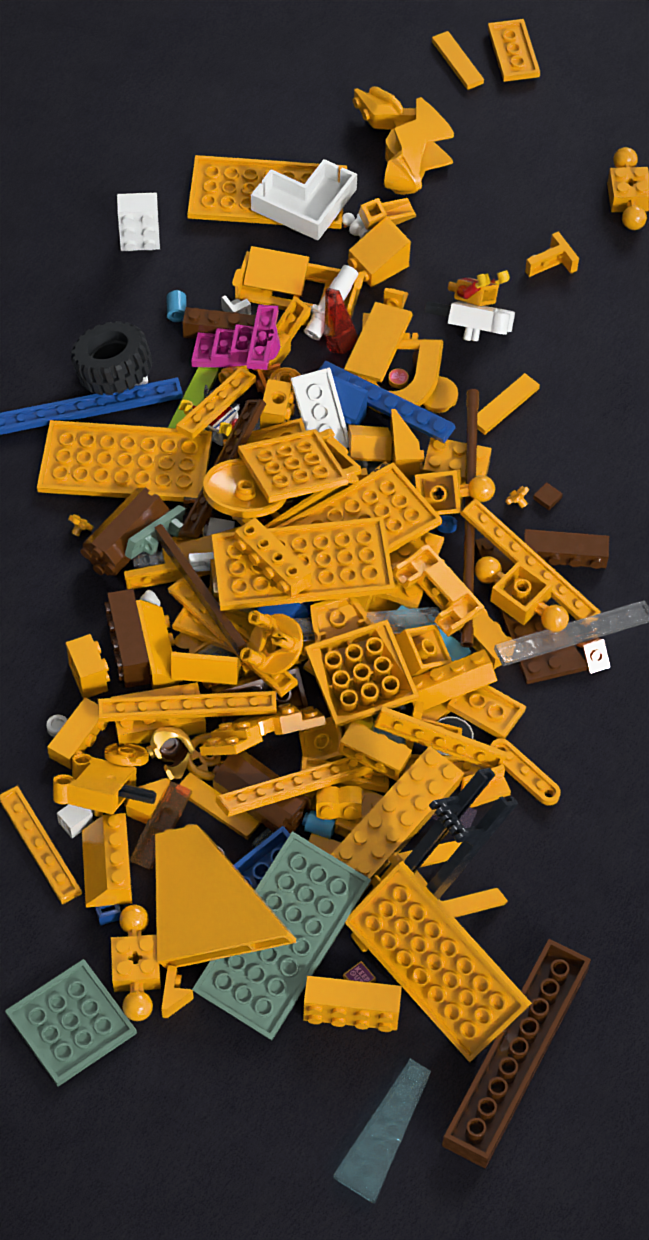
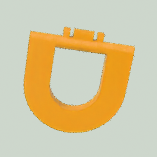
(426, 372)

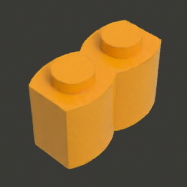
(339, 802)

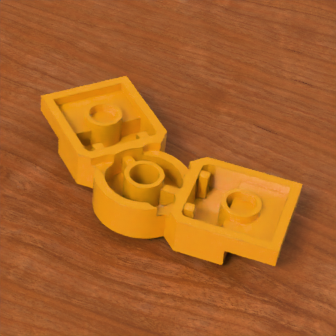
(249, 730)

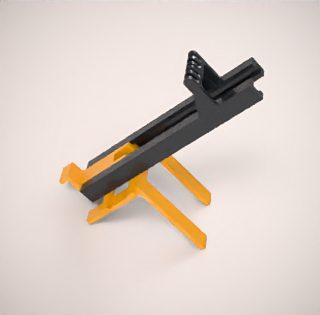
(455, 853)

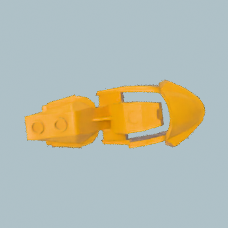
(411, 142)

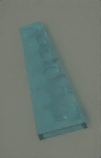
(375, 1149)

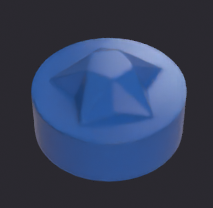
(448, 525)

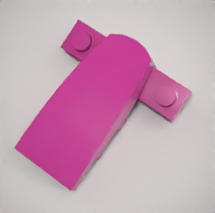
(240, 346)

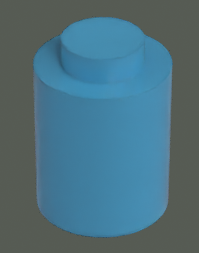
(176, 305)
(318, 826)

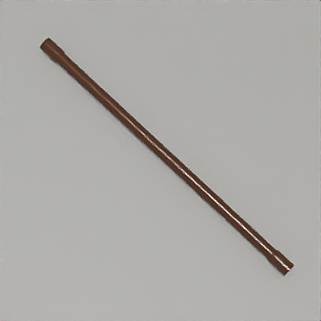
(467, 630)

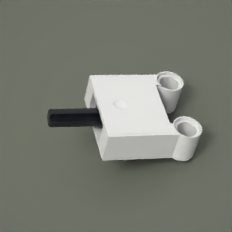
(474, 317)

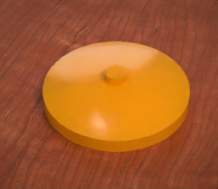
(234, 491)

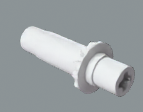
(342, 283)

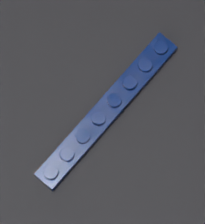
(385, 401)

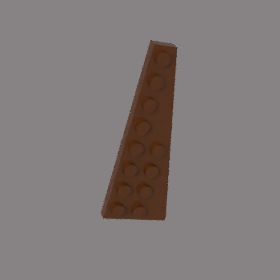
(545, 666)

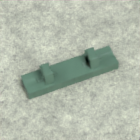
(147, 540)

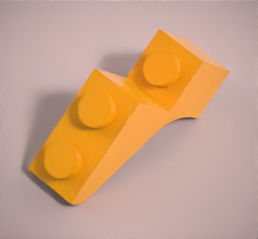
(375, 211)

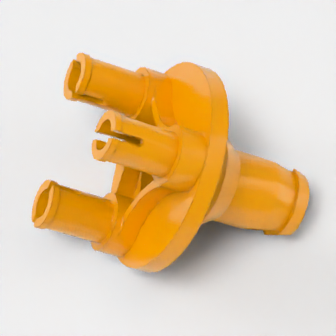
(273, 643)

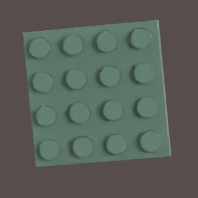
(70, 1022)

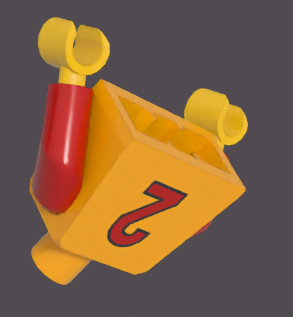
(479, 290)

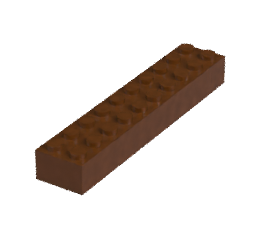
(516, 1055)

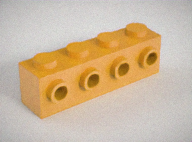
(272, 557)
(454, 679)

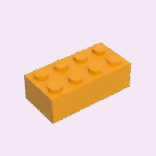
(141, 731)
(352, 1003)

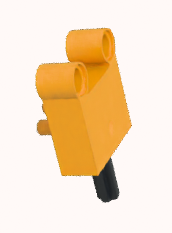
(99, 785)

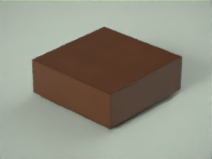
(547, 496)

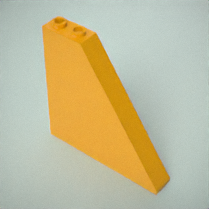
(207, 904)

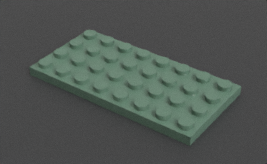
(313, 900)

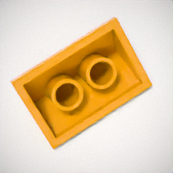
(205, 668)

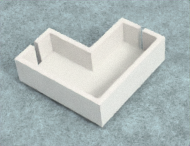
(305, 206)

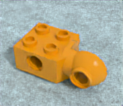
(278, 398)

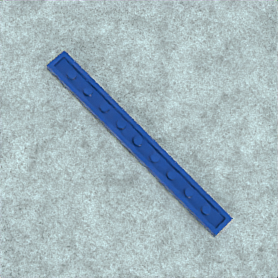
(89, 406)

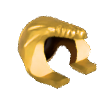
(171, 745)

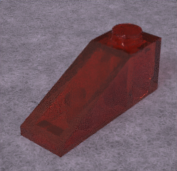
(338, 325)

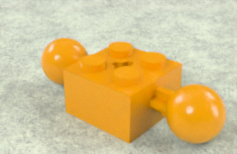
(629, 188)
(427, 484)
(521, 593)
(140, 976)

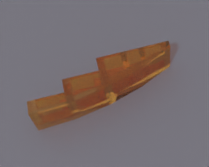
(164, 817)

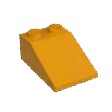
(405, 447)

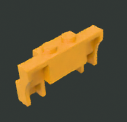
(442, 586)

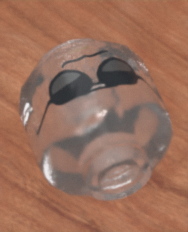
(146, 560)

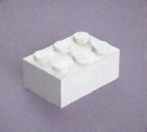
(138, 221)

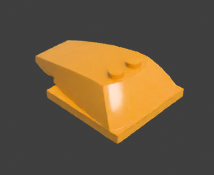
(356, 662)

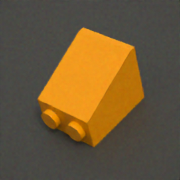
(380, 253)

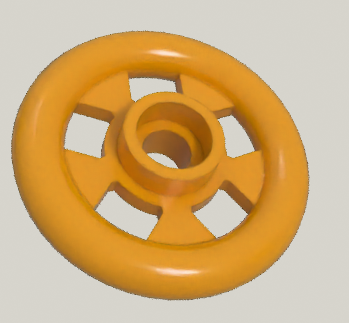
(202, 770)

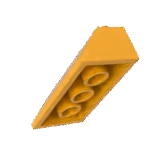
(157, 643)
(106, 861)

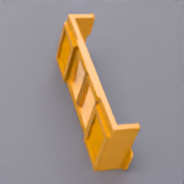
(314, 273)

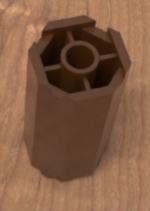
(109, 541)
(244, 771)

